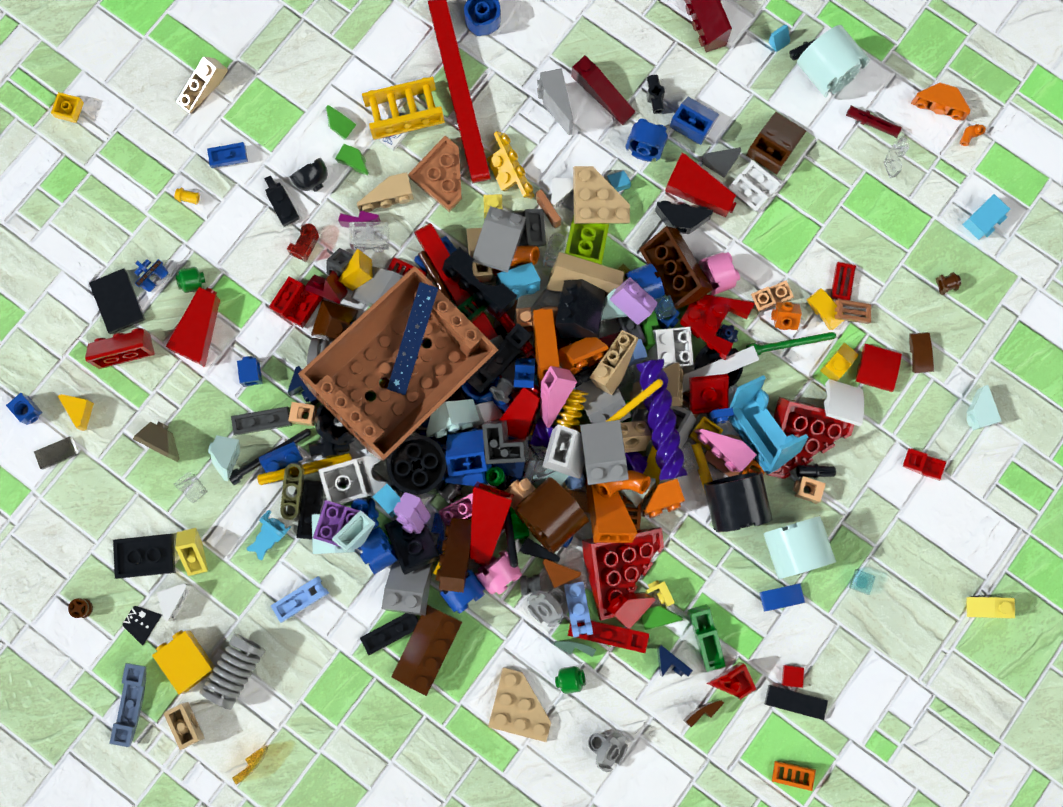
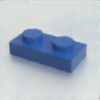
(227, 155)
(721, 415)
(280, 457)

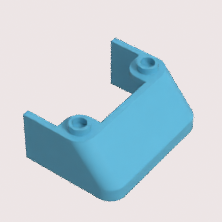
(760, 429)

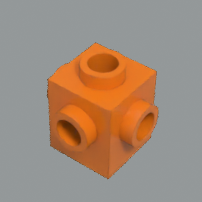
(786, 315)

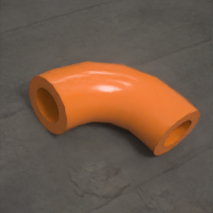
(523, 255)
(637, 482)

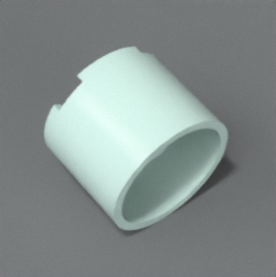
(832, 60)
(799, 547)

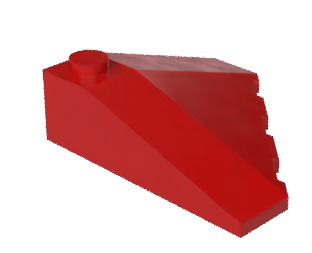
(808, 419)
(618, 566)

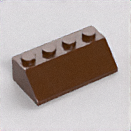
(676, 267)
(426, 650)

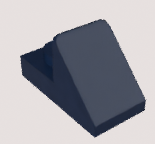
(298, 385)
(667, 659)

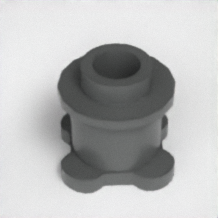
(503, 390)
(450, 491)

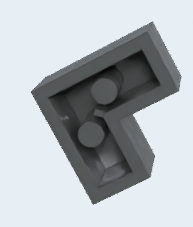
(500, 448)

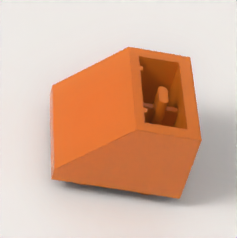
(582, 354)
(665, 496)

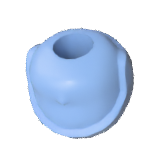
(575, 483)

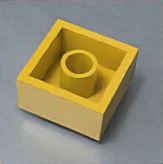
(67, 107)
(708, 425)

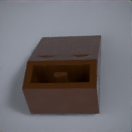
(775, 143)

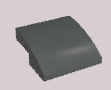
(534, 228)

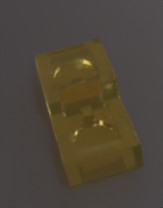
(253, 762)

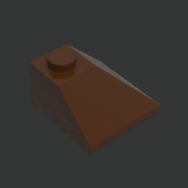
(332, 320)

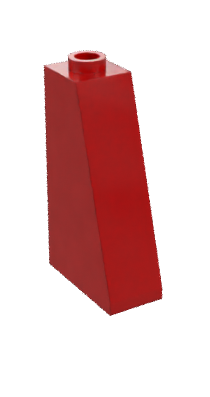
(699, 187)
(196, 327)
(523, 412)
(488, 517)

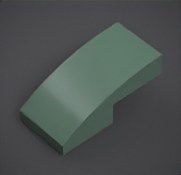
(569, 646)

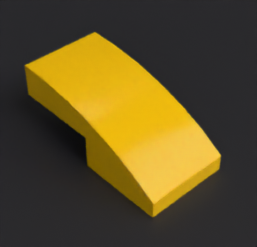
(825, 307)

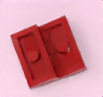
(295, 302)
(878, 367)

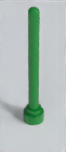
(792, 343)

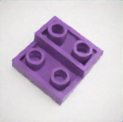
(332, 520)

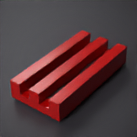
(835, 281)

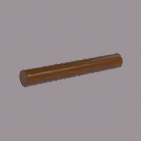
(433, 273)

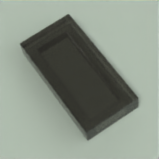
(56, 453)

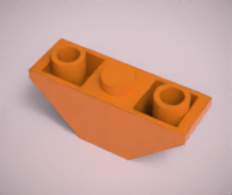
(943, 100)

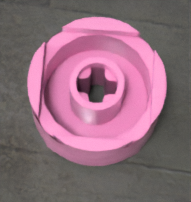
(720, 272)
(498, 573)

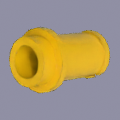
(187, 196)

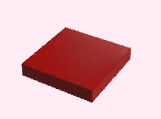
(708, 393)

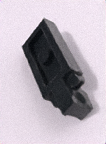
(281, 202)

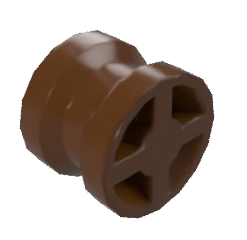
(75, 608)

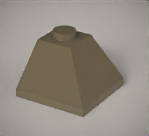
(158, 439)

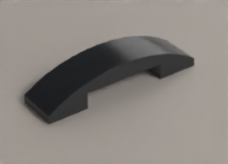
(498, 363)

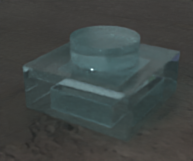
(665, 307)
(862, 582)

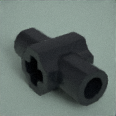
(655, 87)
(327, 449)

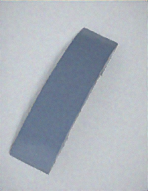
(130, 705)

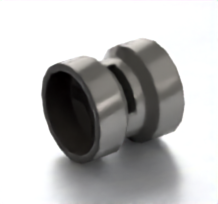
(529, 584)

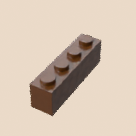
(456, 556)

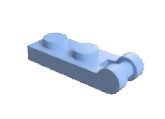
(299, 600)
(578, 608)

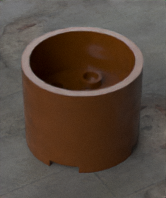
(551, 514)

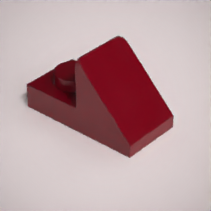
(328, 288)

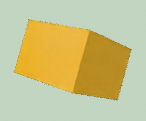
(357, 271)
(78, 410)

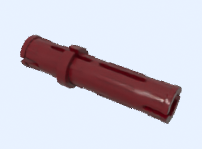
(873, 121)

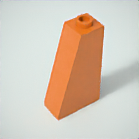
(545, 342)
(609, 518)

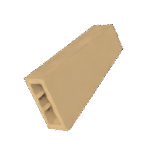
(574, 268)

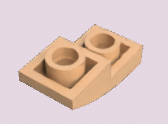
(770, 296)

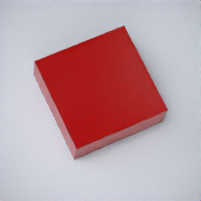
(792, 676)

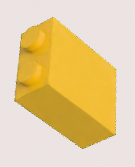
(183, 661)

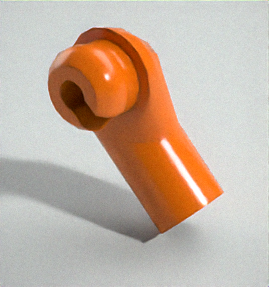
(971, 132)

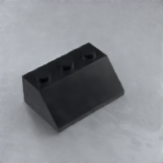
(580, 310)

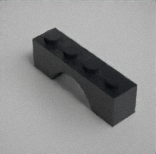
(496, 298)

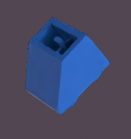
(693, 120)
(466, 453)

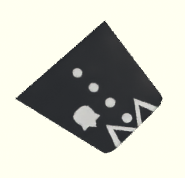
(141, 623)

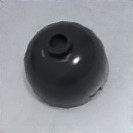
(310, 176)

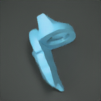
(271, 532)

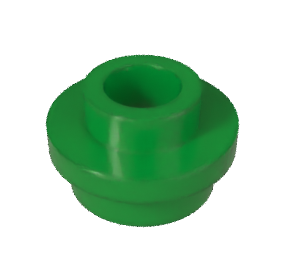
(490, 476)

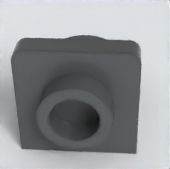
(338, 261)

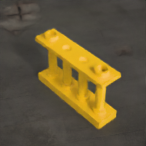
(407, 122)

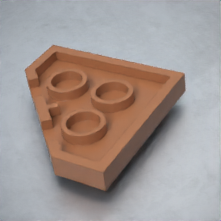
(440, 174)

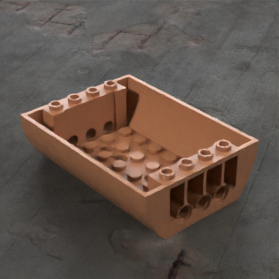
(368, 354)

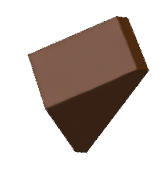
(559, 574)

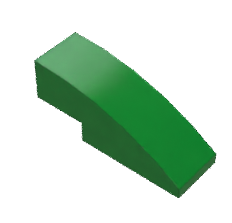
(707, 637)

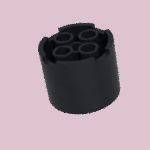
(423, 481)
(738, 502)

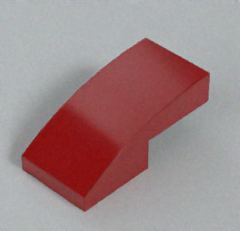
(923, 464)

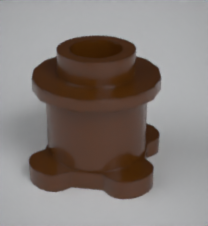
(948, 283)

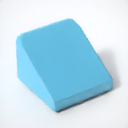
(780, 38)
(619, 181)

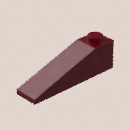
(601, 89)

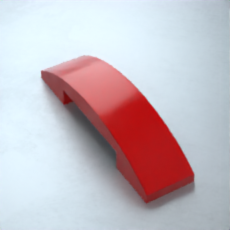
(615, 636)

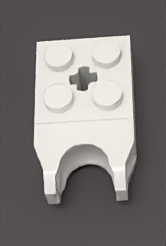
(360, 480)

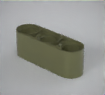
(288, 499)

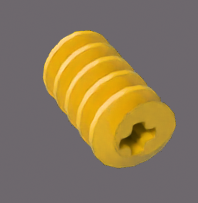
(571, 408)

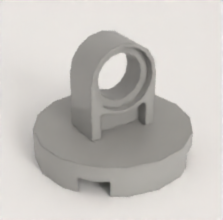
(546, 607)
(611, 750)

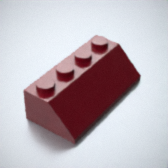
(709, 22)

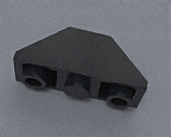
(683, 216)

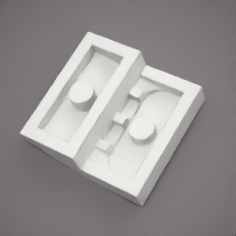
(754, 186)
(844, 402)

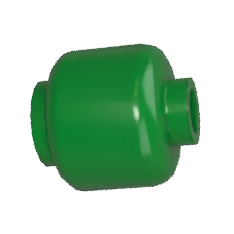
(190, 279)
(570, 679)

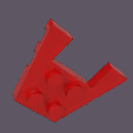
(707, 316)

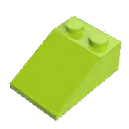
(587, 241)

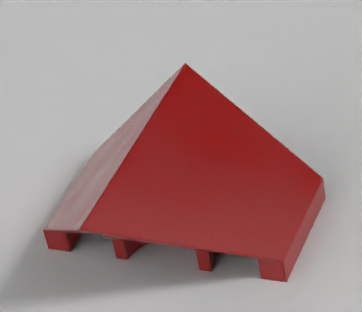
(735, 681)

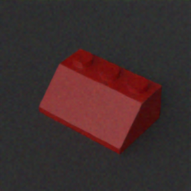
(119, 348)

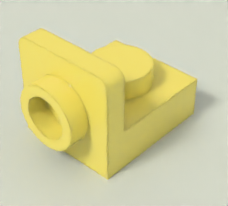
(492, 200)
(664, 595)

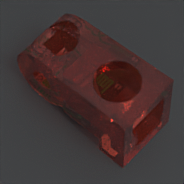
(305, 243)

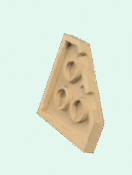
(597, 199)
(518, 708)

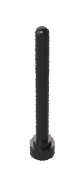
(237, 474)
(509, 528)

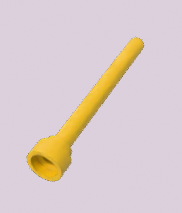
(637, 400)

